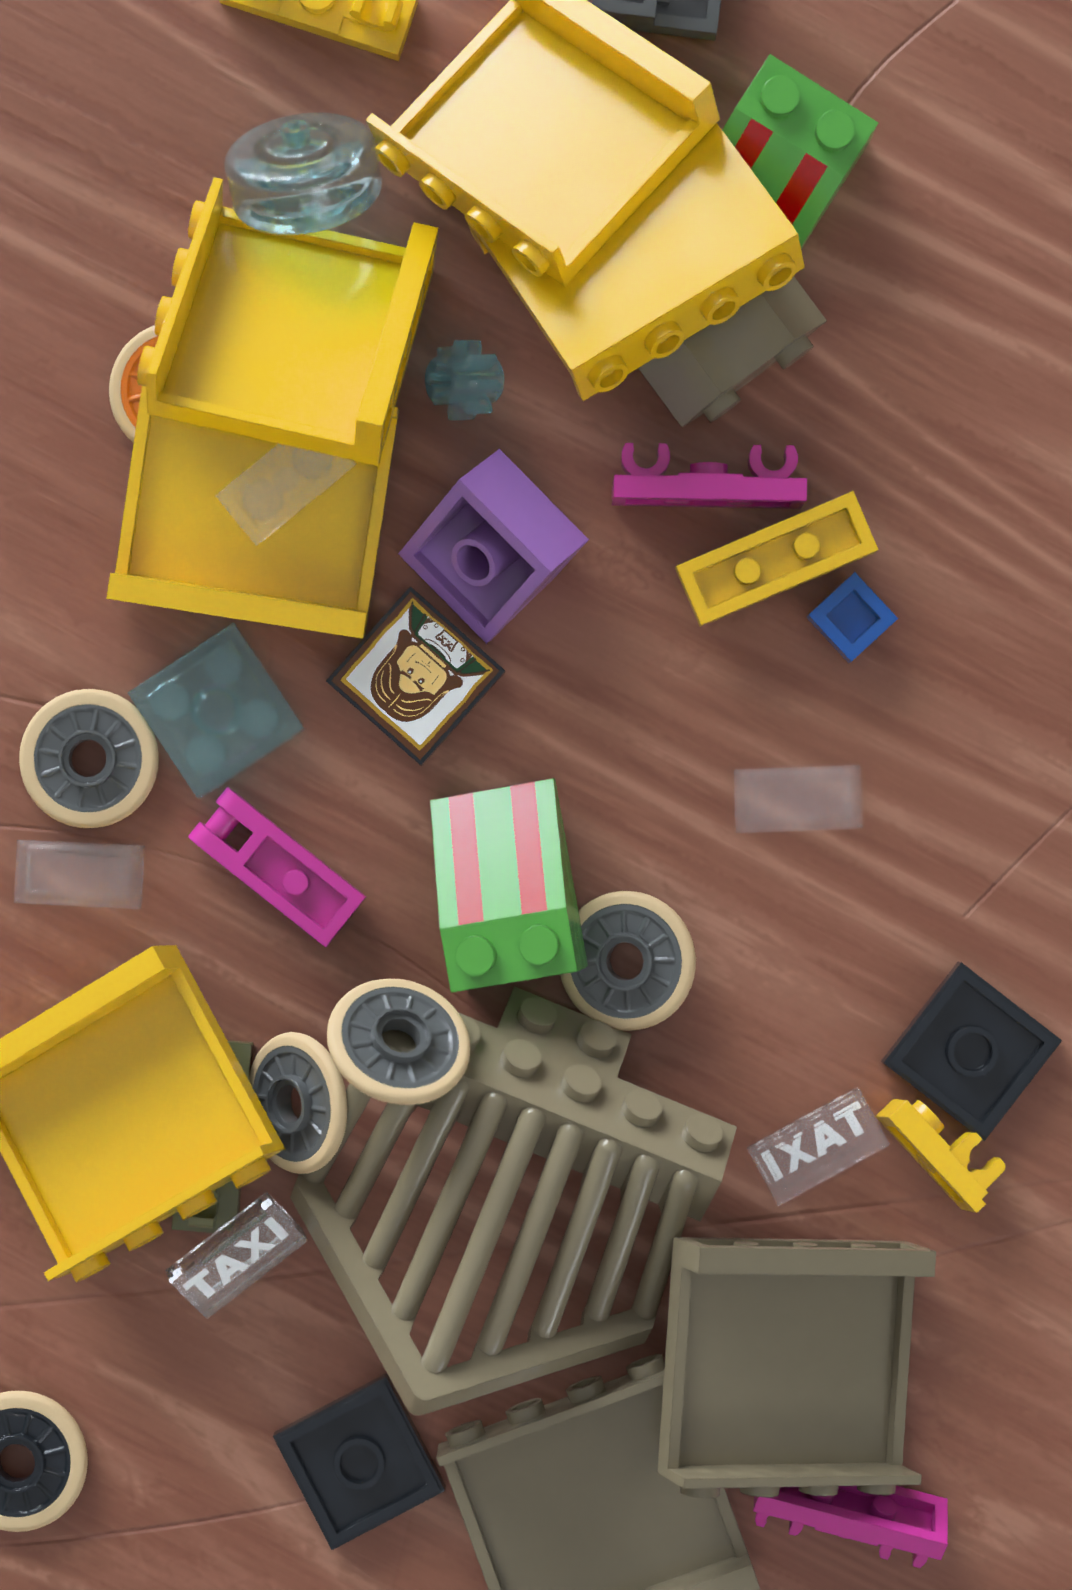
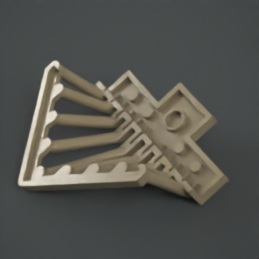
(548, 1091)

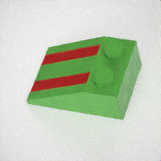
(797, 141)
(505, 886)

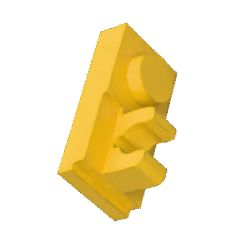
(919, 1132)

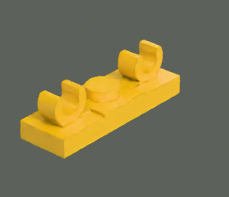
(364, 24)
(776, 558)

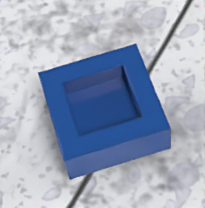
(852, 617)

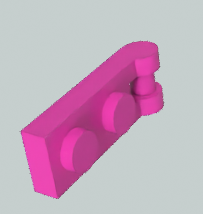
(279, 868)

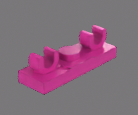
(709, 483)
(900, 1521)

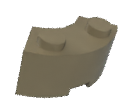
(727, 356)

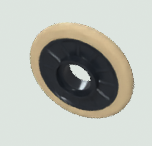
(58, 1456)

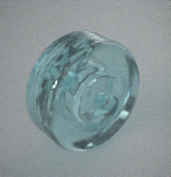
(303, 173)

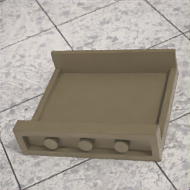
(788, 1365)
(577, 1500)

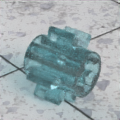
(464, 379)

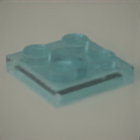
(216, 711)

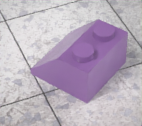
(492, 545)

